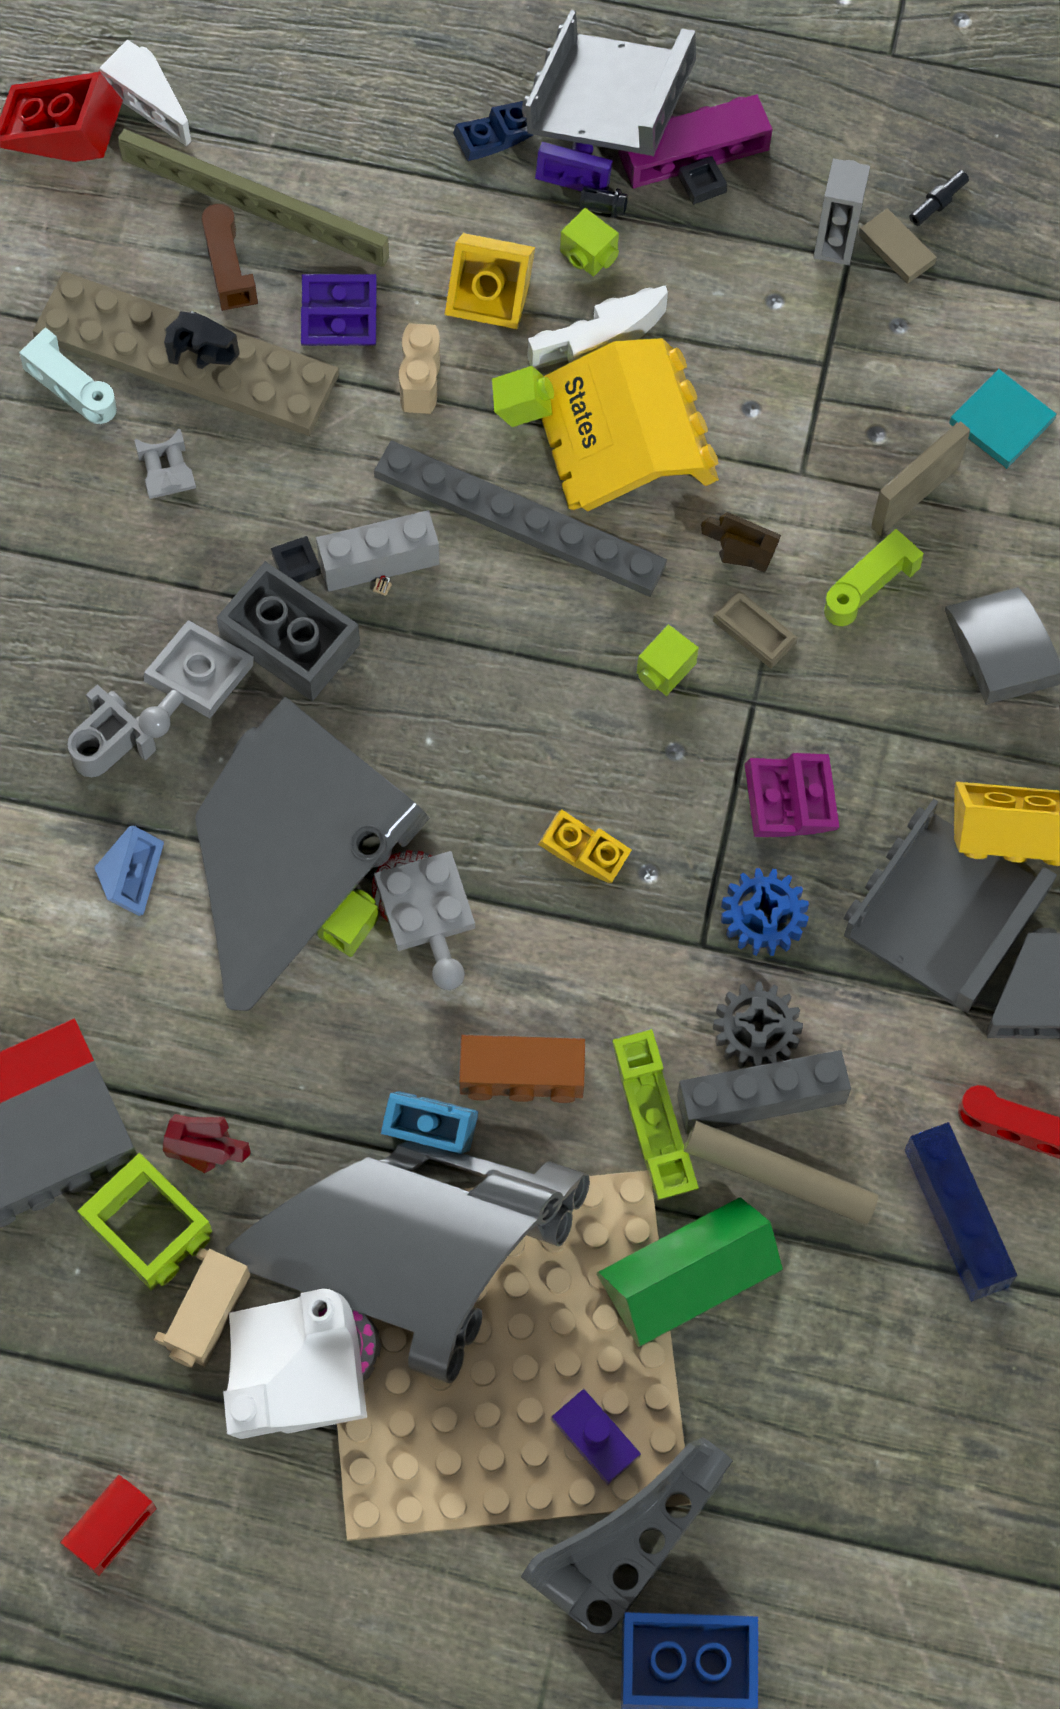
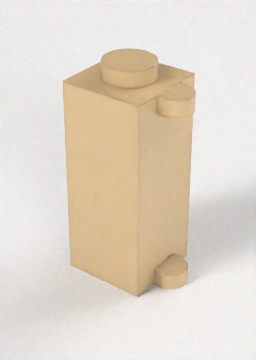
(205, 1309)

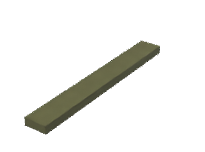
(254, 198)

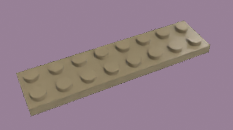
(131, 337)

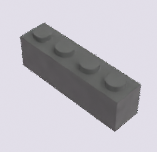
(764, 1091)

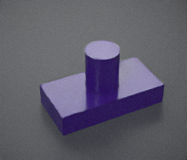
(573, 166)
(595, 1436)

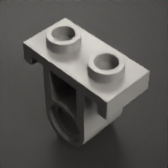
(110, 731)

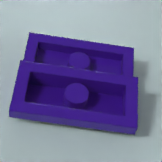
(339, 310)

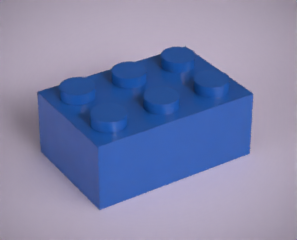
(689, 1661)

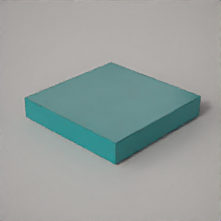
(1003, 418)

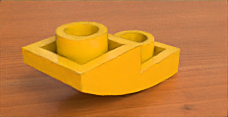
(584, 848)

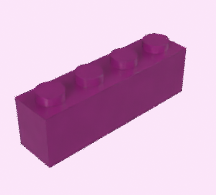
(719, 131)

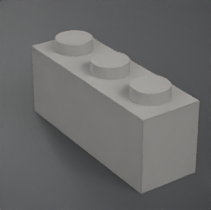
(841, 211)
(378, 550)

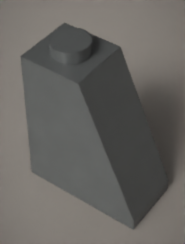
(1032, 992)

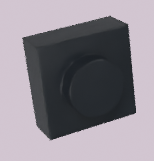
(702, 180)
(296, 559)

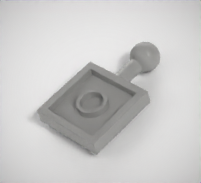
(193, 671)
(426, 905)

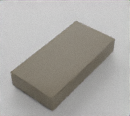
(897, 246)
(755, 629)

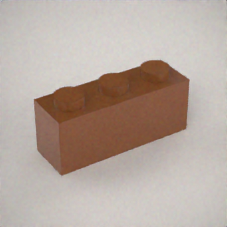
(522, 1067)

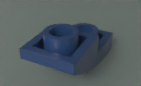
(494, 133)

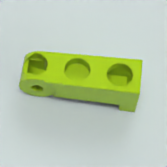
(870, 575)

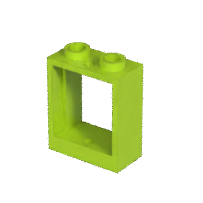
(117, 1193)

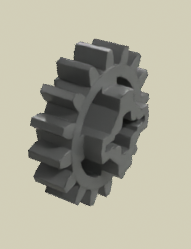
(742, 1025)

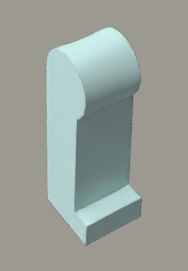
(47, 365)

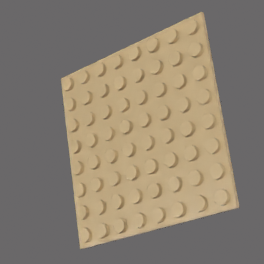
(487, 1442)

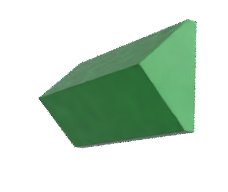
(692, 1270)

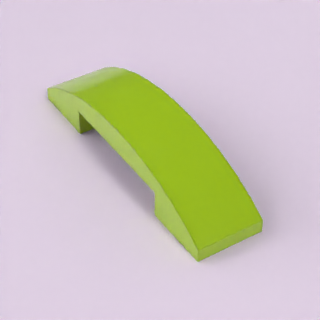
(653, 1114)

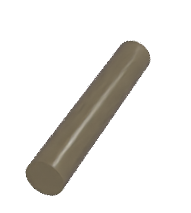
(781, 1173)

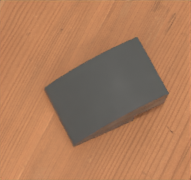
(1004, 645)

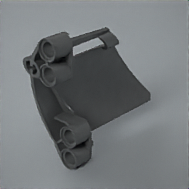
(412, 1243)

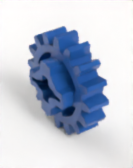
(749, 916)

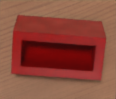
(108, 1525)

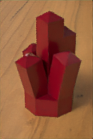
(202, 1142)

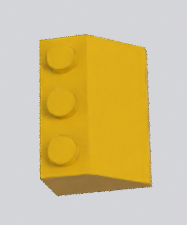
(1007, 822)

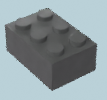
(289, 630)

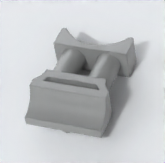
(167, 480)

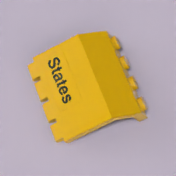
(625, 422)

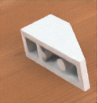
(145, 90)

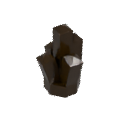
(742, 541)

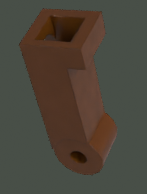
(219, 232)

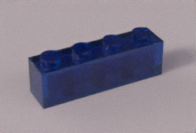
(960, 1211)

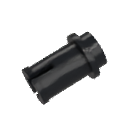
(604, 201)

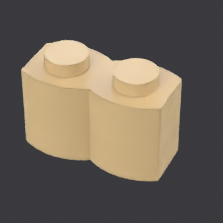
(419, 368)

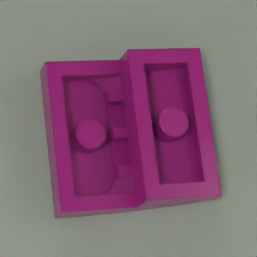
(791, 795)

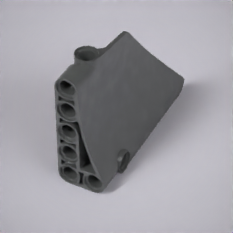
(584, 1565)

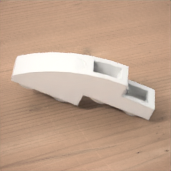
(613, 321)

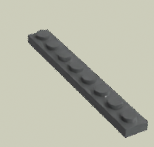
(520, 518)

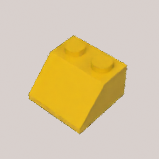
(489, 280)

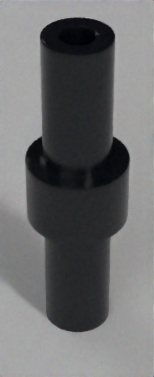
(939, 198)

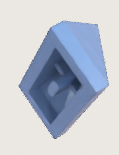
(129, 869)

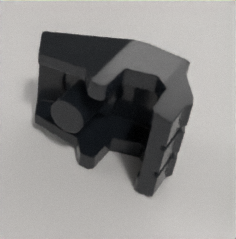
(203, 337)

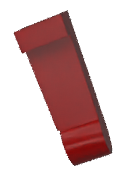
(1010, 1121)

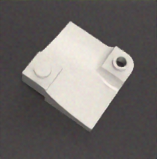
(294, 1367)

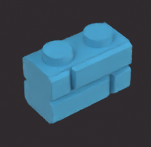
(429, 1122)

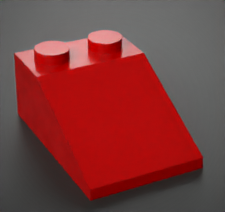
(61, 117)

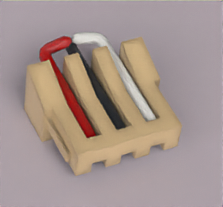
(382, 587)

